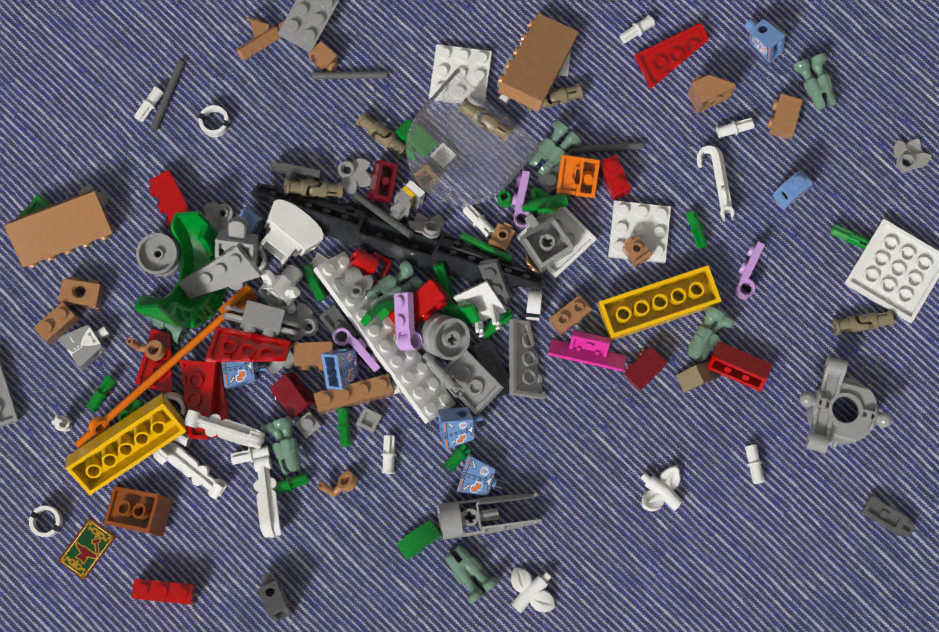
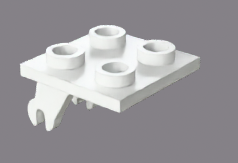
(487, 303)

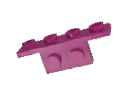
(589, 350)

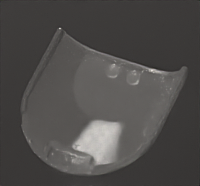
(457, 157)

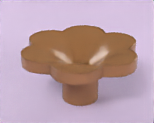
(532, 266)

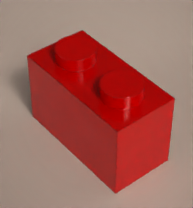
(614, 177)

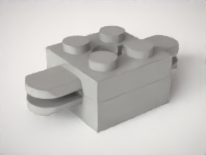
(236, 235)
(261, 319)

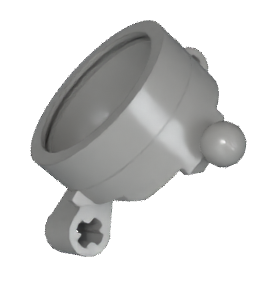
(823, 425)

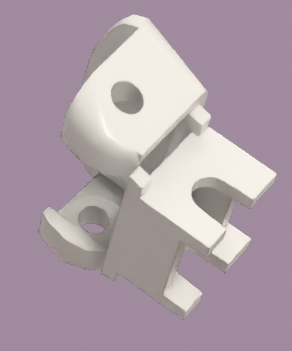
(289, 231)

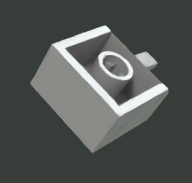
(549, 232)

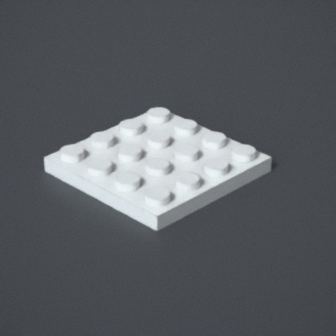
(895, 271)

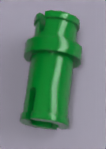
(505, 203)
(457, 457)

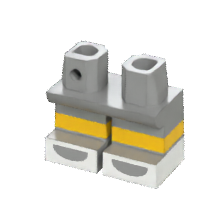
(408, 197)

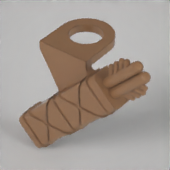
(262, 38)

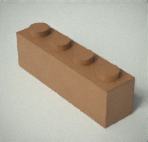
(354, 394)

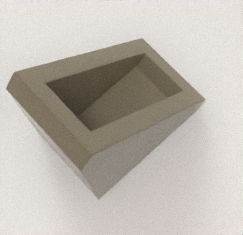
(695, 377)

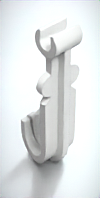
(721, 178)
(226, 429)
(190, 467)
(267, 498)

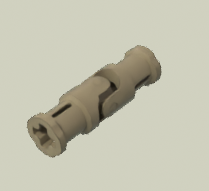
(562, 96)
(486, 120)
(380, 134)
(315, 188)
(863, 322)

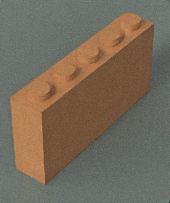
(537, 61)
(59, 228)

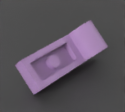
(518, 199)
(746, 270)
(405, 332)
(359, 346)

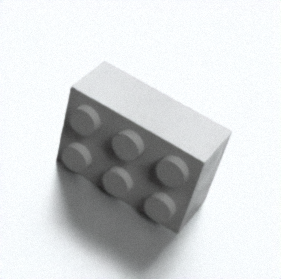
(307, 22)

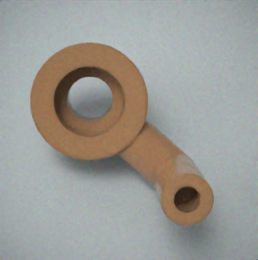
(149, 349)
(346, 483)

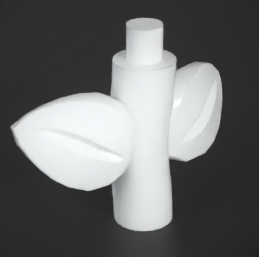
(662, 489)
(531, 591)

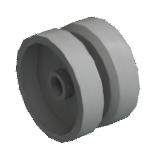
(159, 245)
(445, 336)

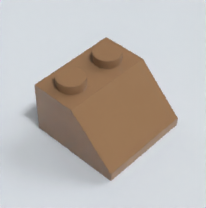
(709, 91)

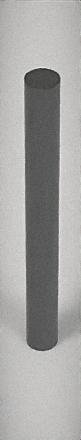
(350, 75)
(167, 95)
(605, 147)
(383, 215)

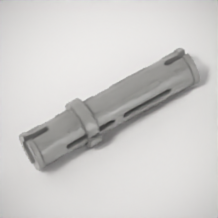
(447, 379)

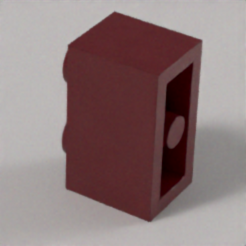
(382, 181)
(644, 369)
(292, 395)

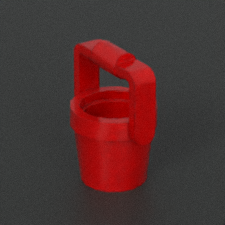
(368, 263)

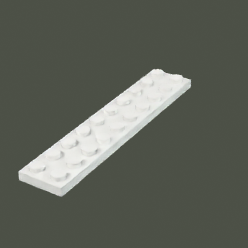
(404, 367)

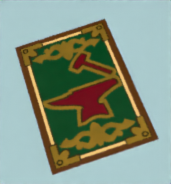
(86, 549)

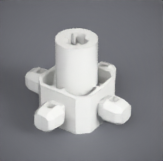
(280, 290)

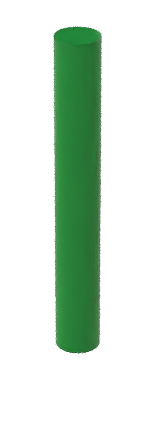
(486, 247)

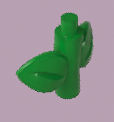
(544, 203)

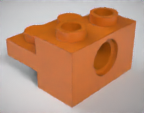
(586, 176)

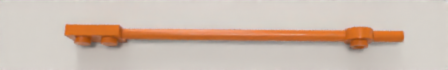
(101, 424)

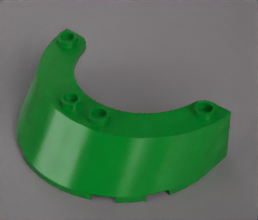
(197, 248)

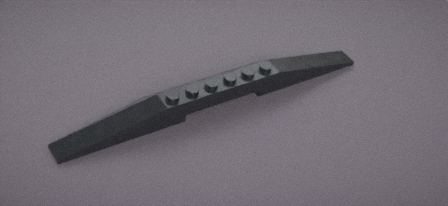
(364, 229)

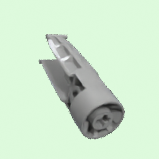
(452, 519)

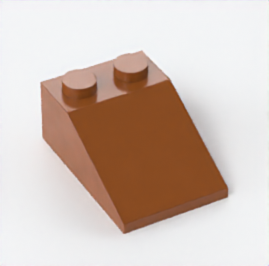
(138, 511)

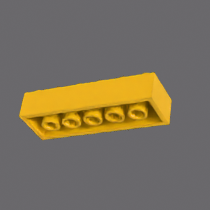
(659, 303)
(125, 444)

